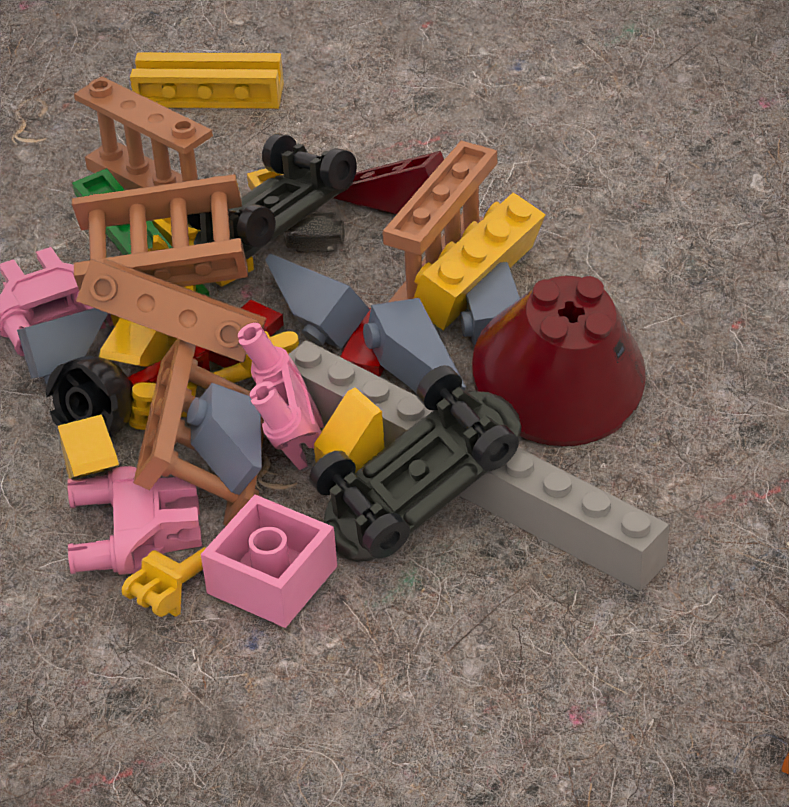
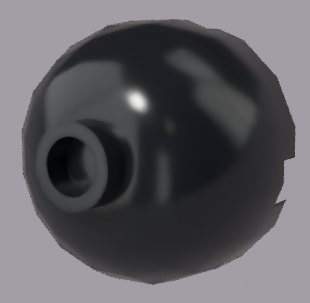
(88, 389)

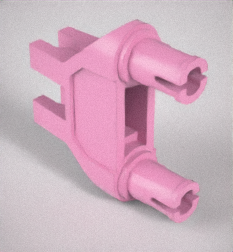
(38, 295)
(281, 396)
(143, 520)

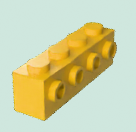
(501, 236)

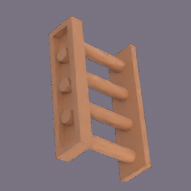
(145, 117)
(438, 208)
(182, 263)
(166, 307)
(166, 428)

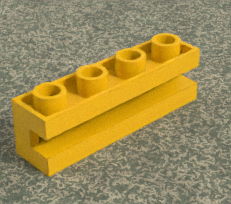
(209, 79)

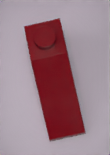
(391, 184)

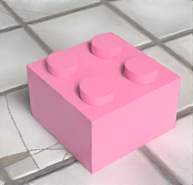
(269, 560)

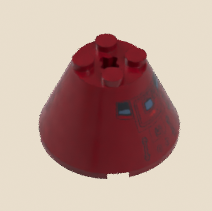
(562, 362)

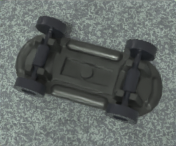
(285, 199)
(418, 470)

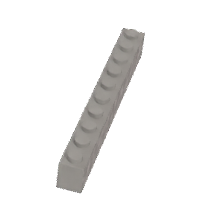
(523, 491)

